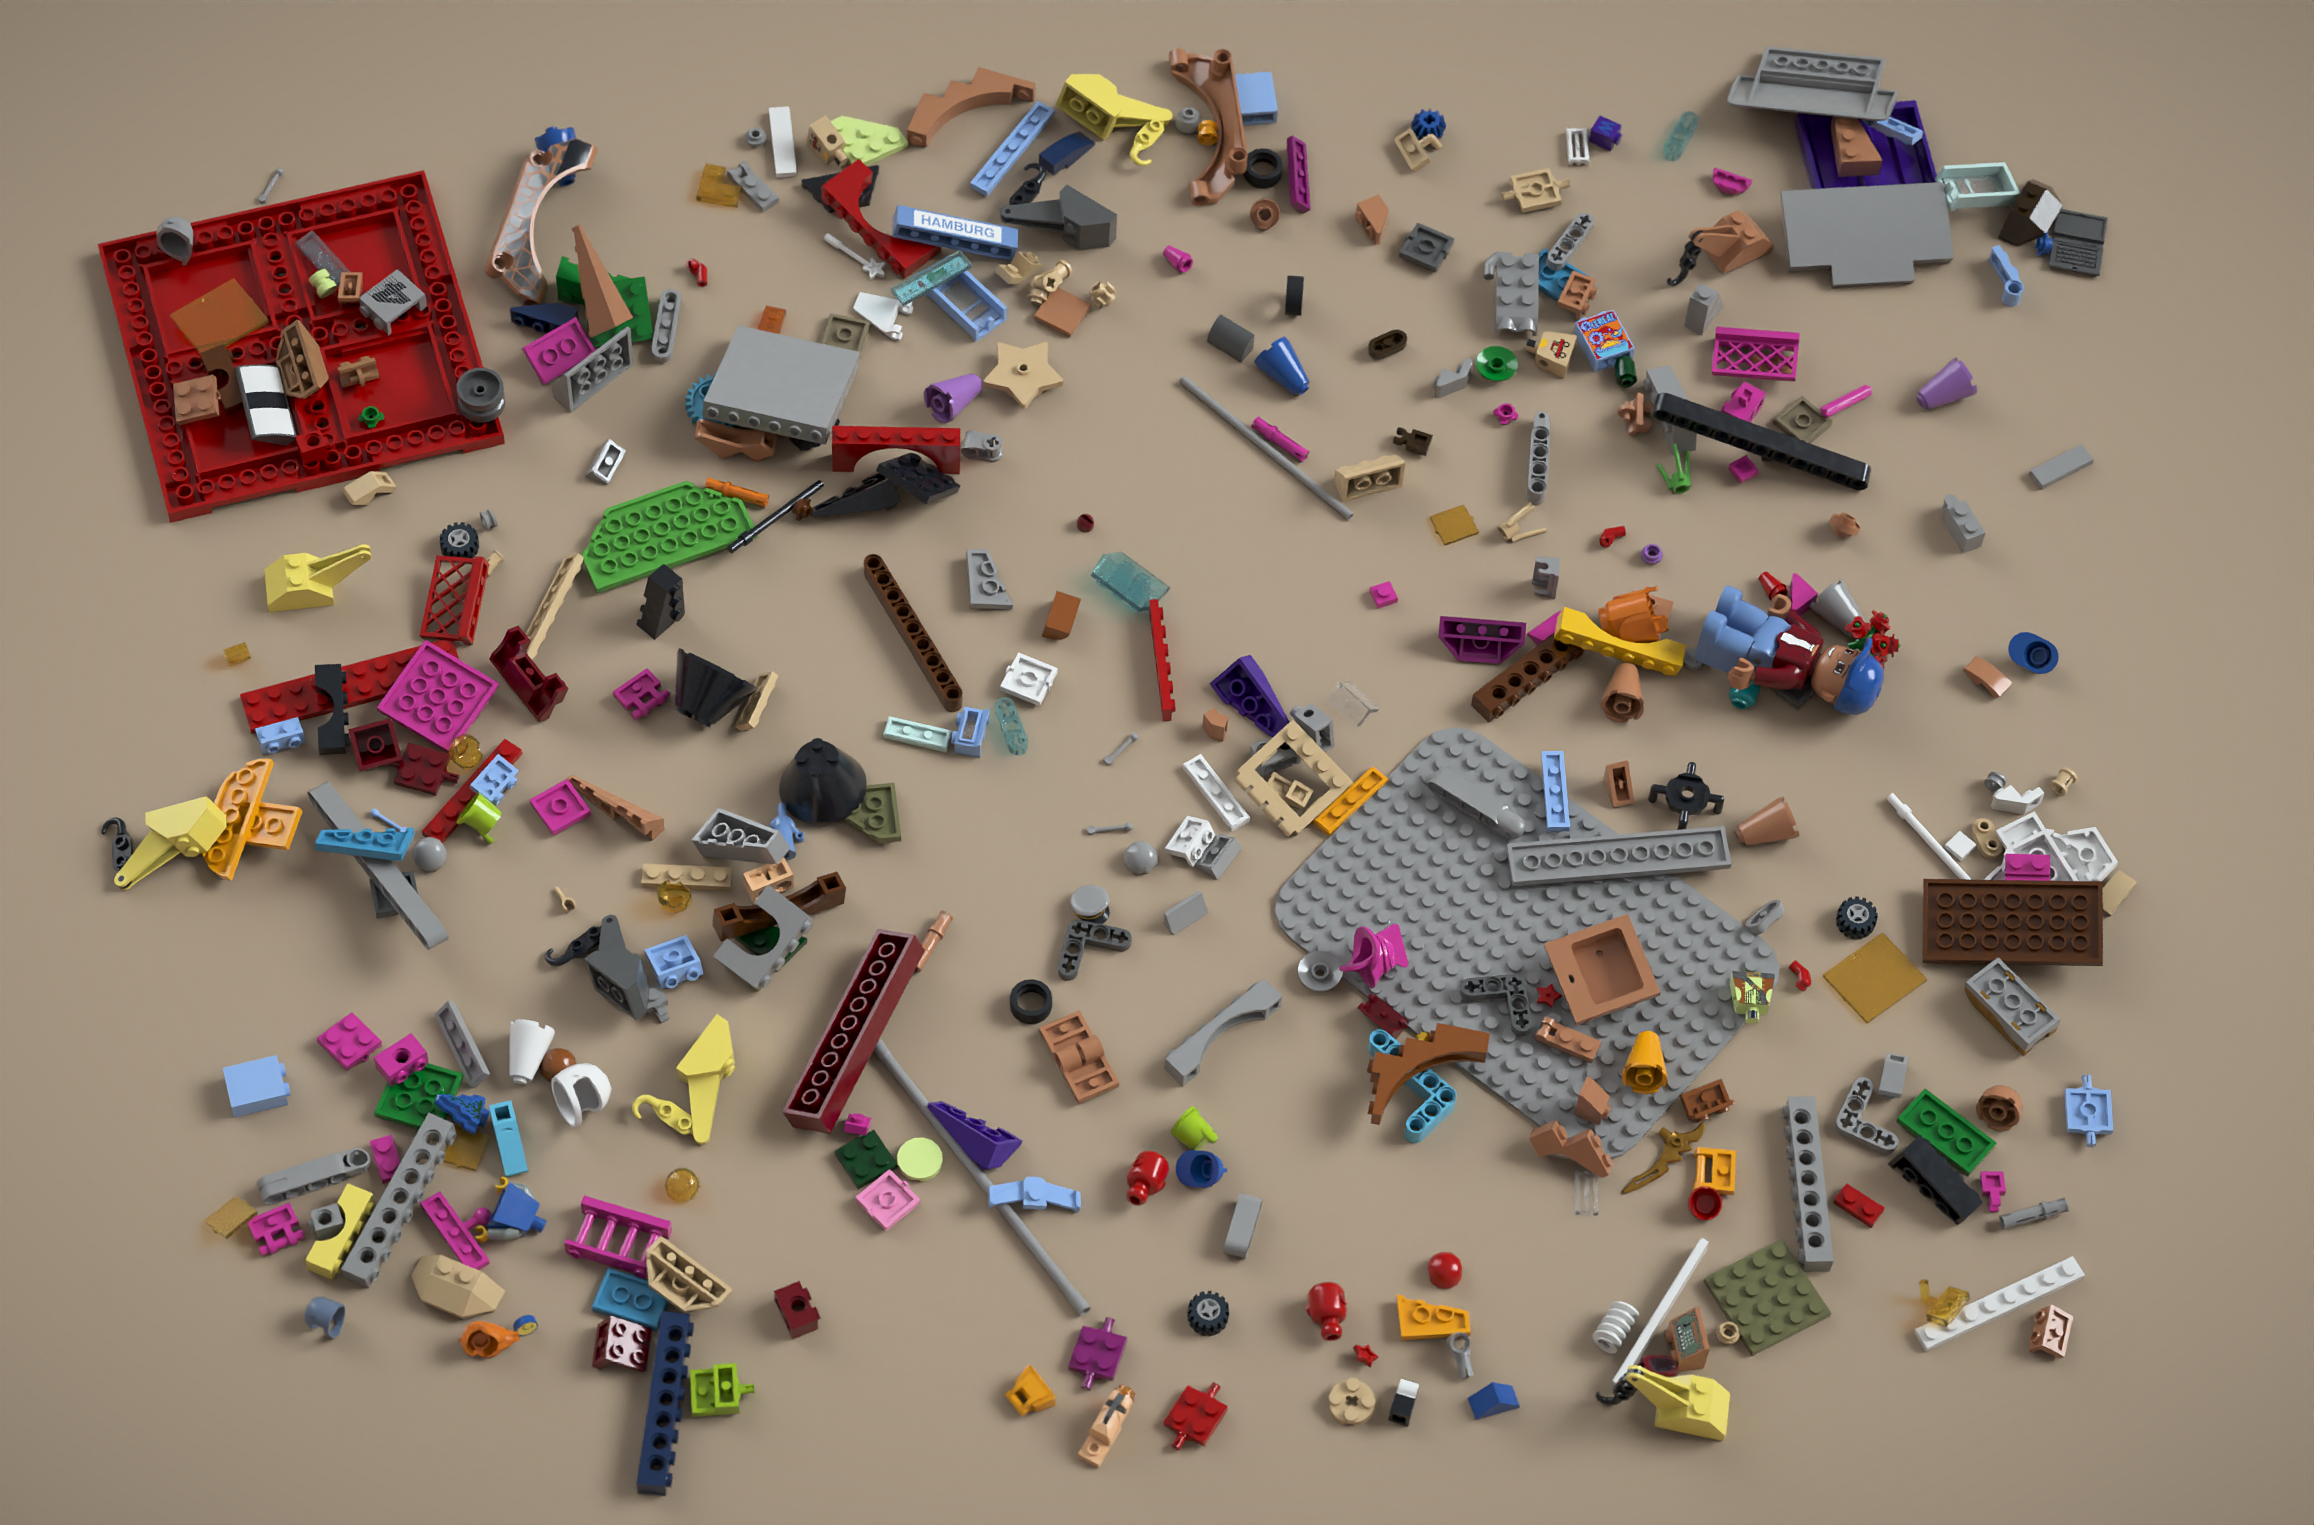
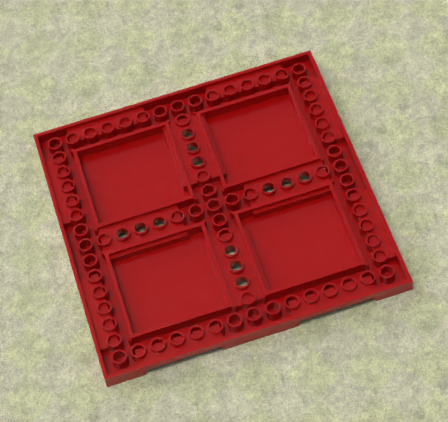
(372, 232)

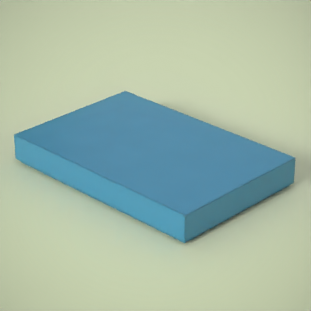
(1553, 282)
(629, 1299)

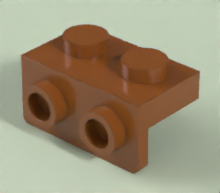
(1706, 1100)

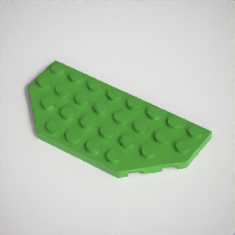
(661, 528)

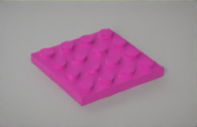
(437, 696)

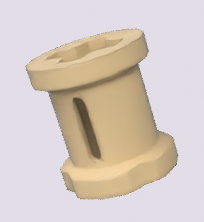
(2063, 781)

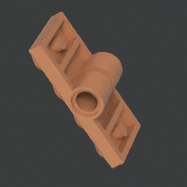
(1079, 1057)

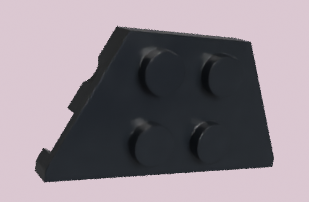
(815, 184)

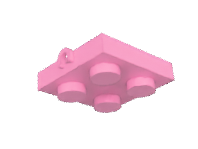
(887, 1200)

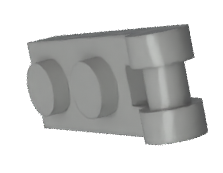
(753, 187)

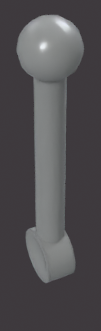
(263, 198)
(1109, 759)
(1091, 830)

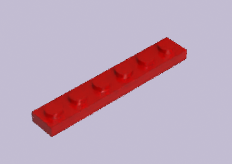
(1162, 667)
(445, 820)

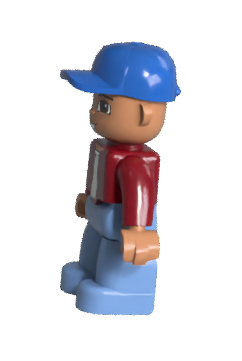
(1785, 652)

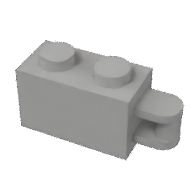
(1962, 524)

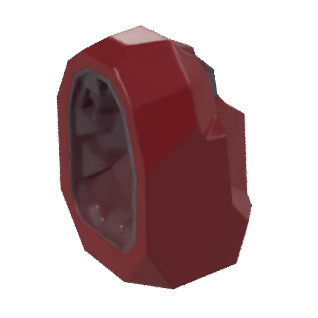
(1660, 1365)

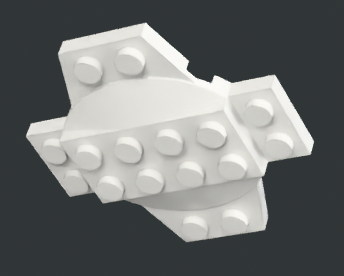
(2073, 856)

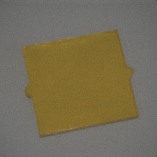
(1454, 525)
(466, 1149)
(231, 1217)

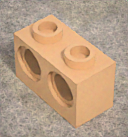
(775, 875)

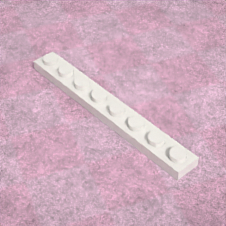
(2002, 1303)

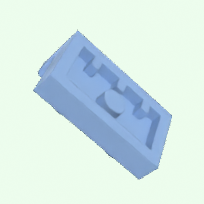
(280, 736)
(495, 779)

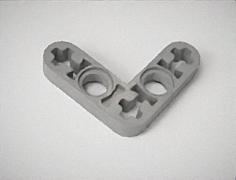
(1857, 1124)

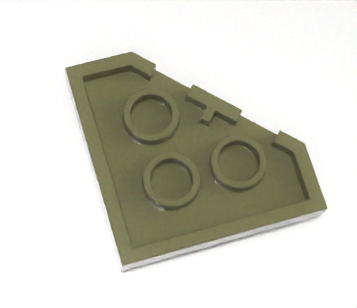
(878, 814)

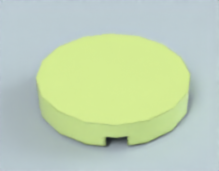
(919, 1159)

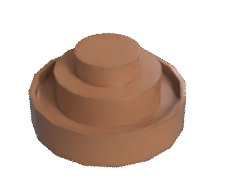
(1264, 213)
(1844, 525)

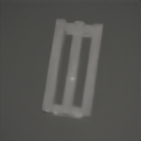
(1586, 1176)

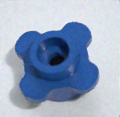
(2044, 244)

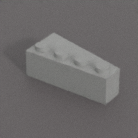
(1665, 381)
(740, 839)

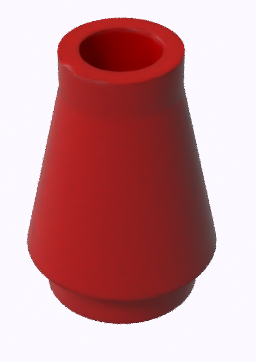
(1772, 585)

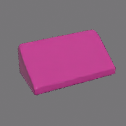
(1544, 630)

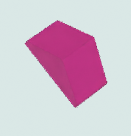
(1801, 595)

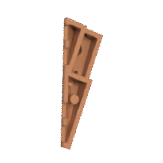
(602, 300)
(614, 806)

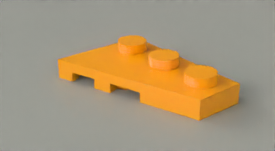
(1429, 1321)

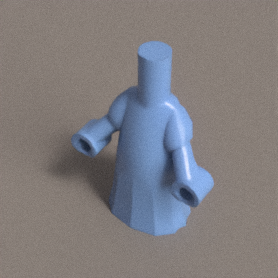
(786, 827)

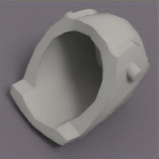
(176, 238)

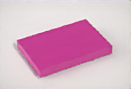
(558, 351)

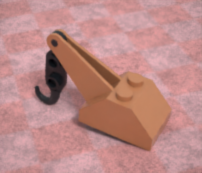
(1728, 243)

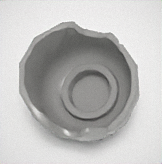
(429, 854)
(1140, 857)

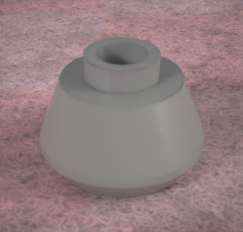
(1188, 120)

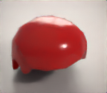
(1705, 1203)
(1445, 1270)

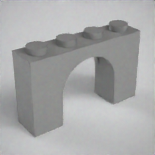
(792, 925)

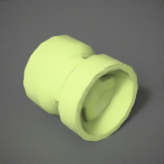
(323, 283)

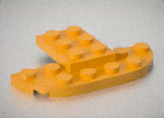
(249, 819)

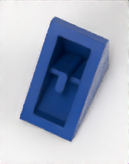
(1492, 1400)

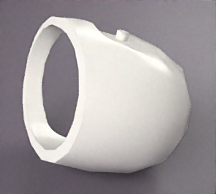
(580, 1089)

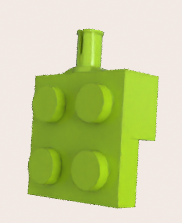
(717, 1390)

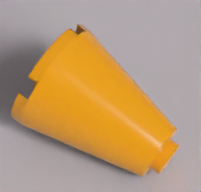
(1645, 1065)

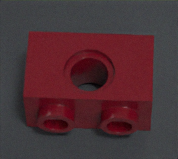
(796, 1322)

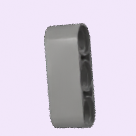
(1243, 1225)

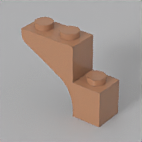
(729, 441)
(1583, 1148)

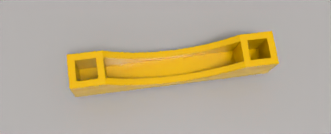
(1577, 629)

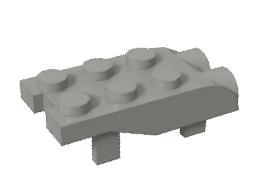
(1517, 292)

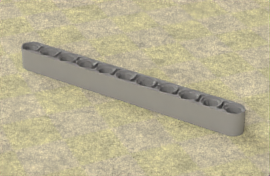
(381, 871)

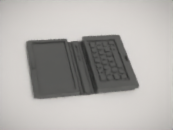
(2078, 242)

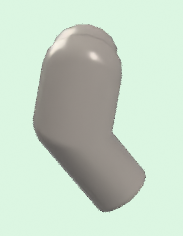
(1489, 266)

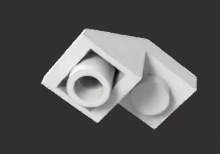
(2011, 801)

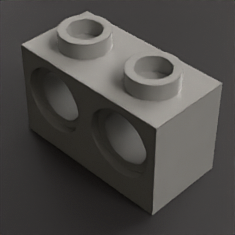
(1279, 761)

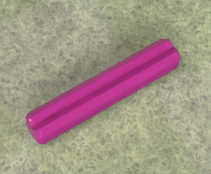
(1846, 401)

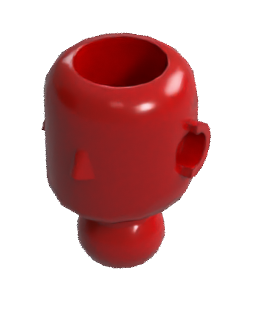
(1146, 1177)
(1327, 1309)

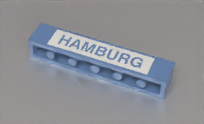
(955, 232)

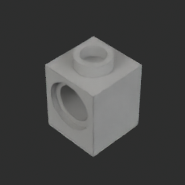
(328, 1213)

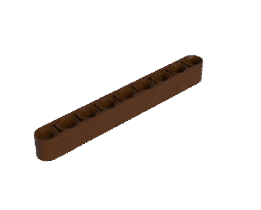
(914, 641)

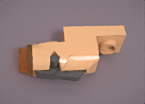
(1107, 1426)

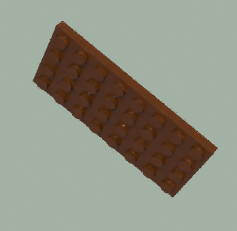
(2013, 921)

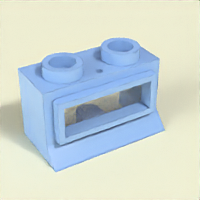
(971, 731)

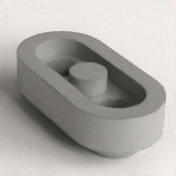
(1765, 916)

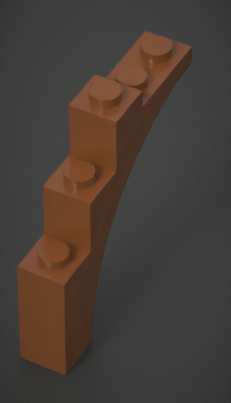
(1444, 1046)

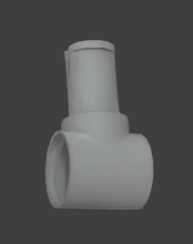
(1461, 1355)

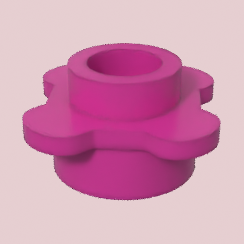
(1505, 408)

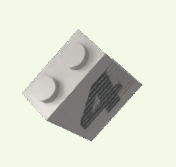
(390, 300)

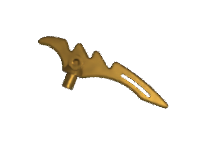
(1673, 1145)

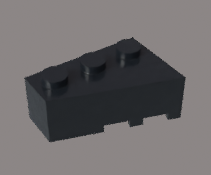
(663, 602)

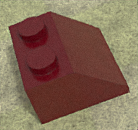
(375, 744)

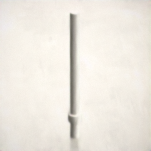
(1906, 813)

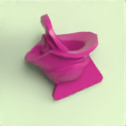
(1376, 953)

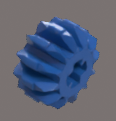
(1428, 123)

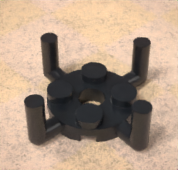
(1683, 805)

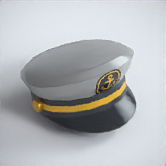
(1091, 904)

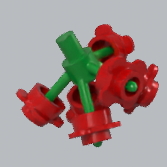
(1876, 631)

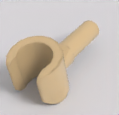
(565, 900)

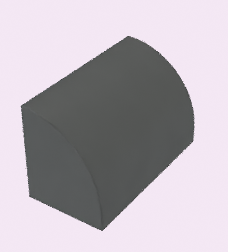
(1231, 338)

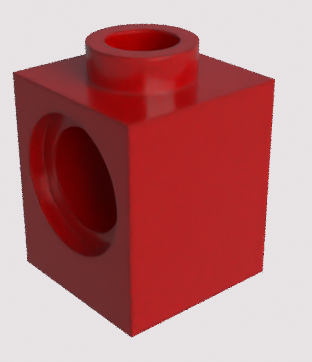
(313, 438)

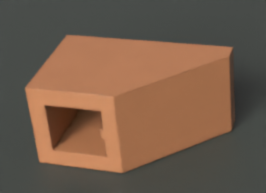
(1373, 216)

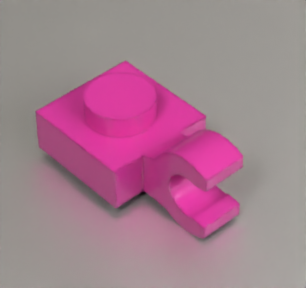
(1993, 1186)

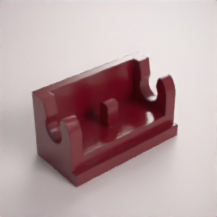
(1384, 1015)

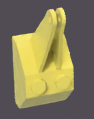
(308, 581)

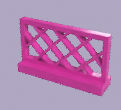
(1755, 340)

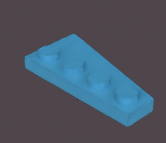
(365, 843)

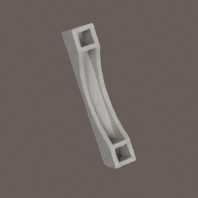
(1256, 1004)

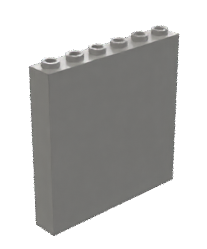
(781, 385)

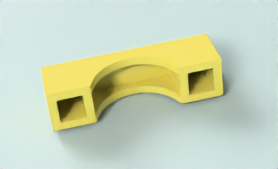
(328, 1255)

